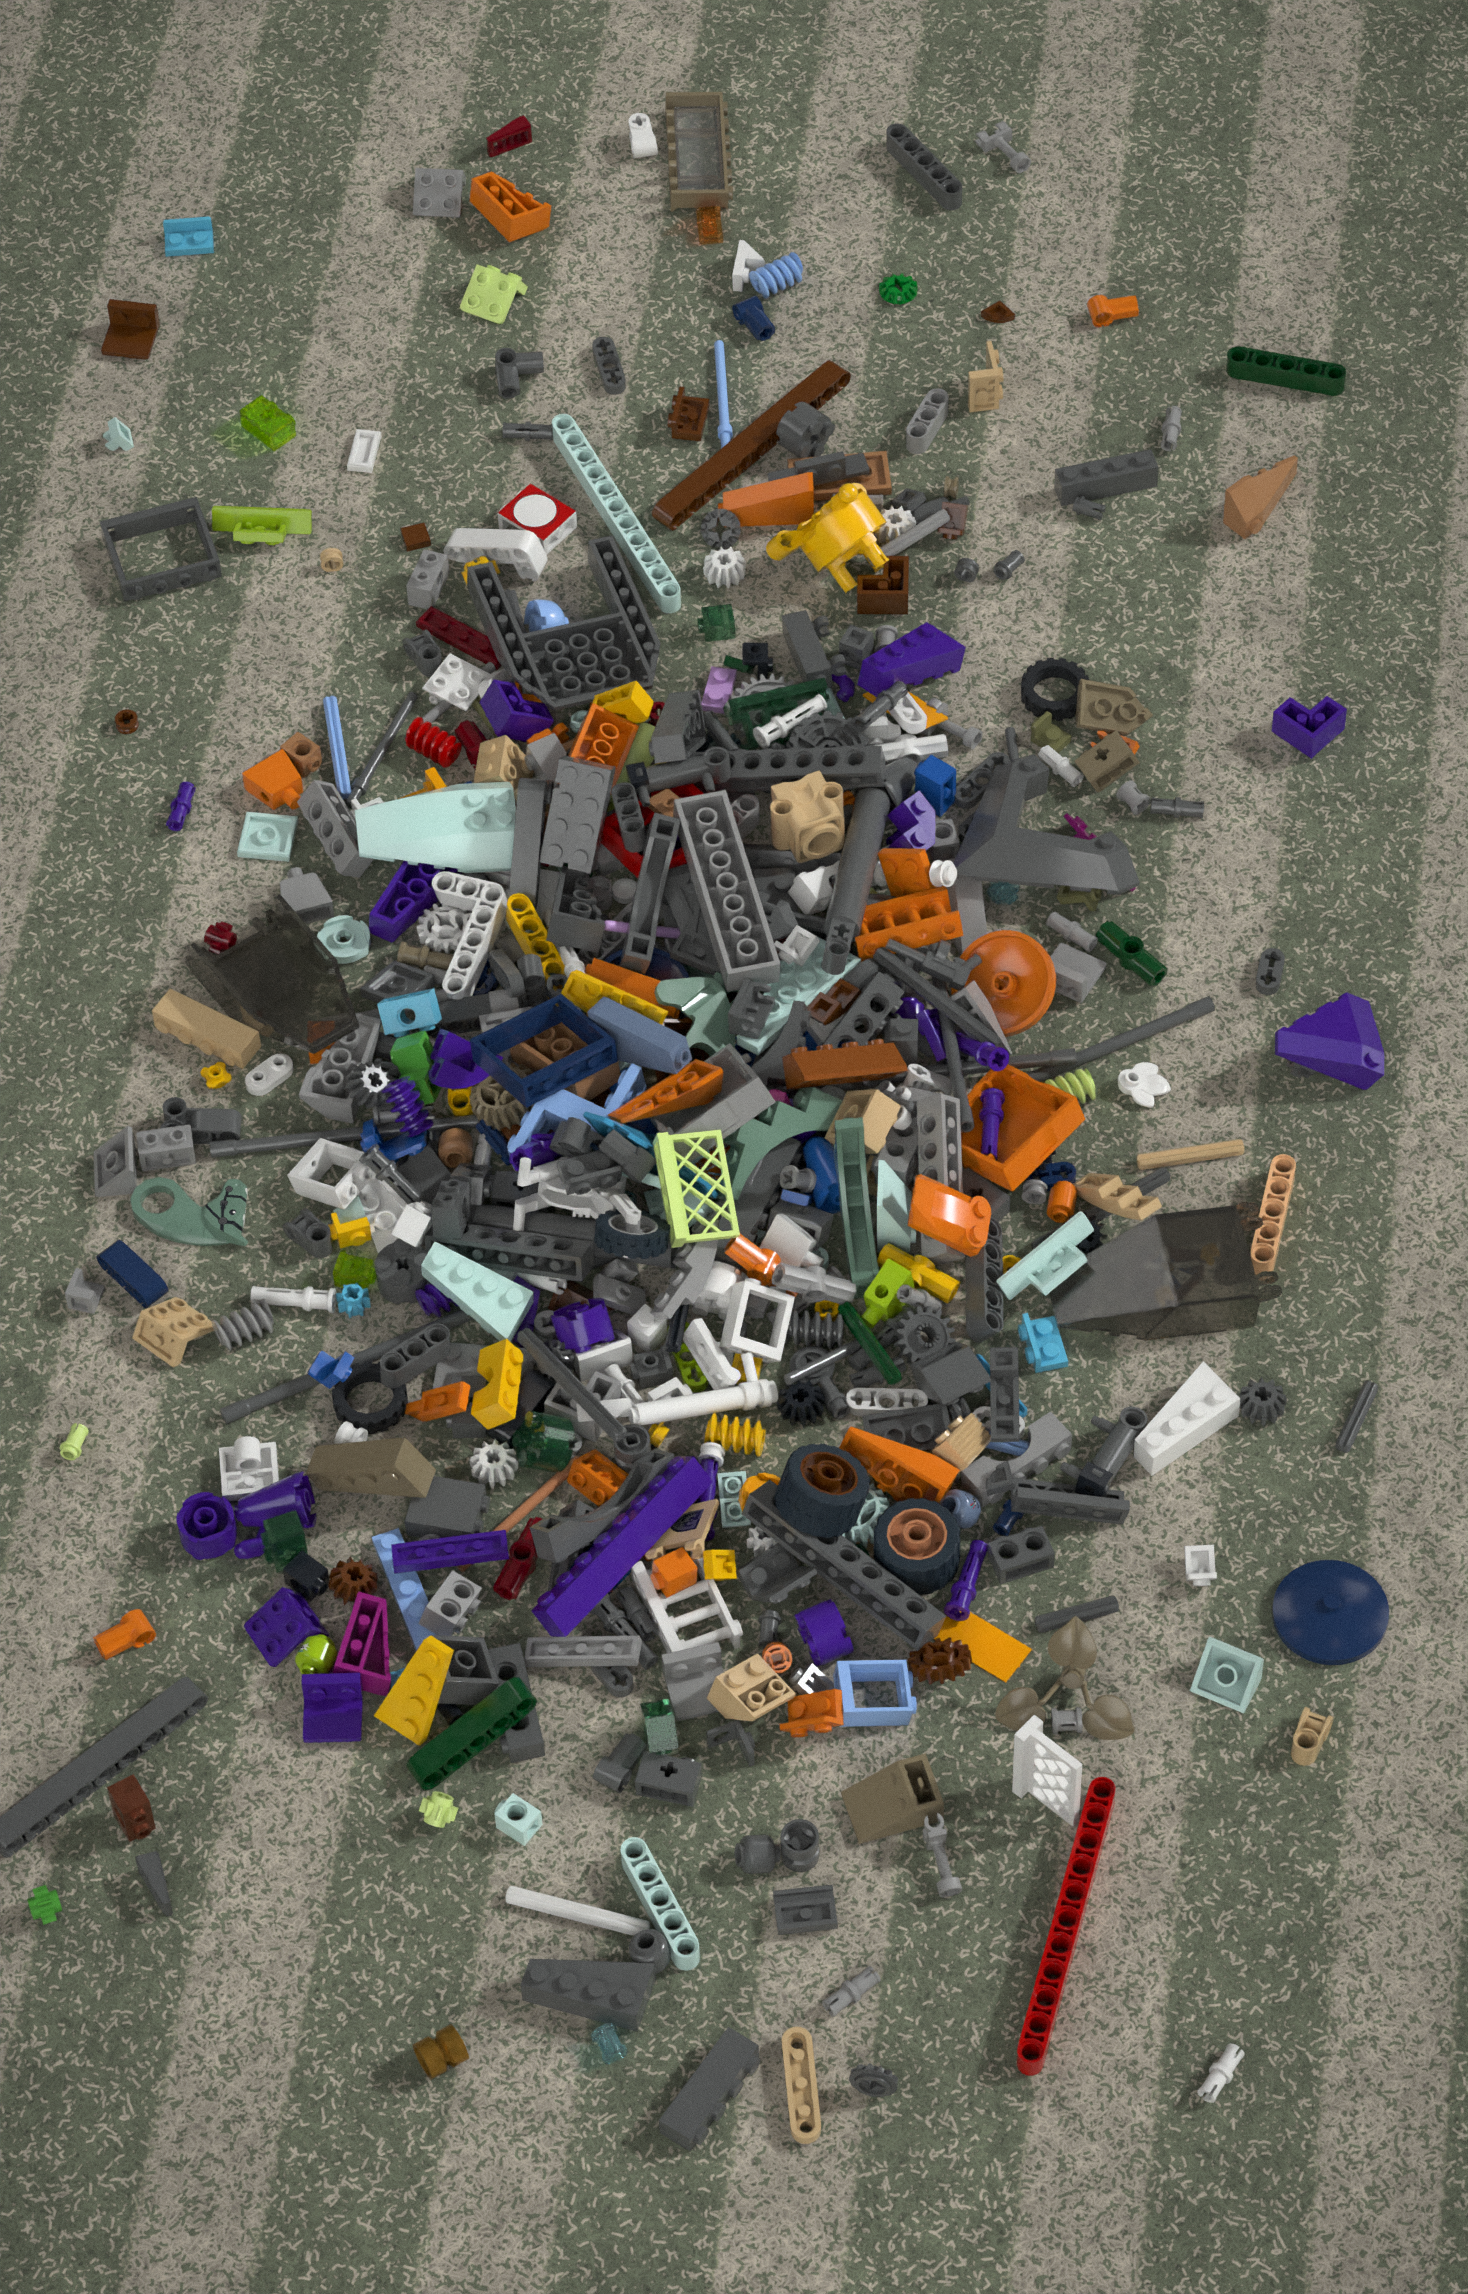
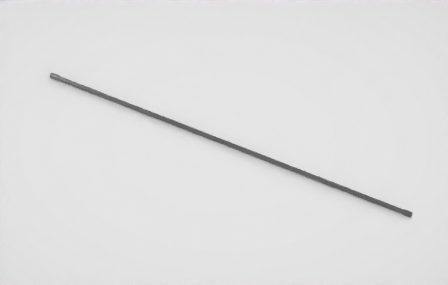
(246, 1406)

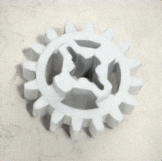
(445, 927)

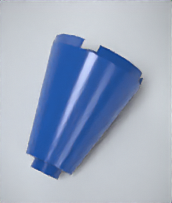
(820, 1158)

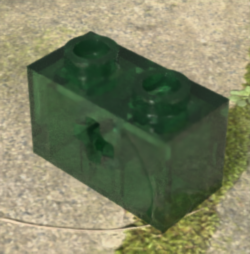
(282, 1539)
(659, 1726)

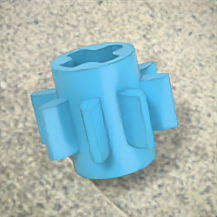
(353, 1300)

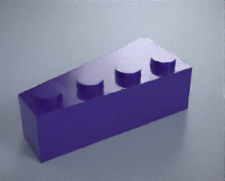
(404, 900)

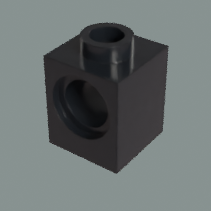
(306, 1576)

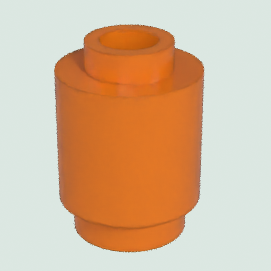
(1061, 1201)

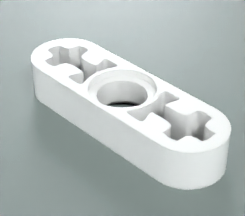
(878, 1394)

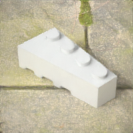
(1187, 1419)

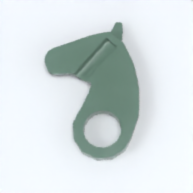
(705, 1004)

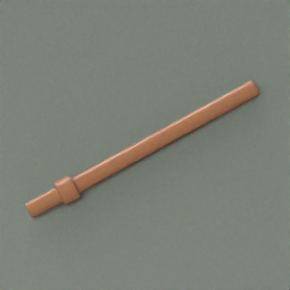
(531, 1503)

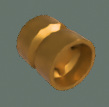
(441, 2051)

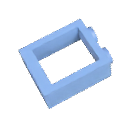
(875, 1670)

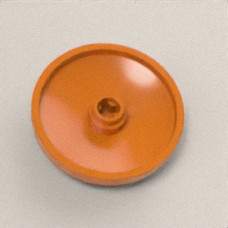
(1014, 978)

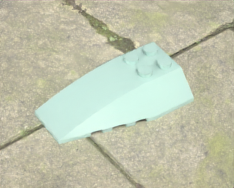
(445, 827)

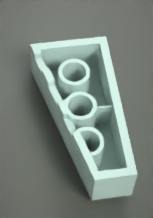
(480, 1292)

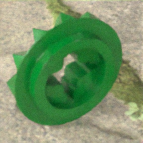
(891, 293)

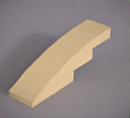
(1112, 1196)

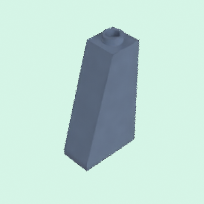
(640, 1038)

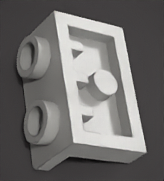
(166, 1148)

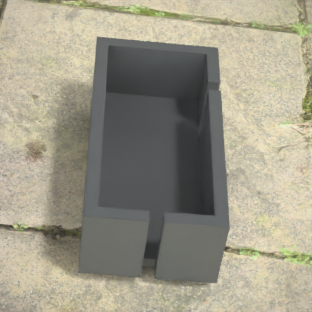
(577, 814)

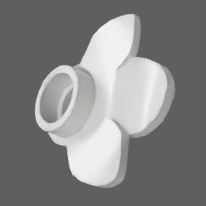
(1143, 1083)

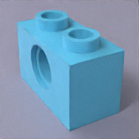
(424, 1005)

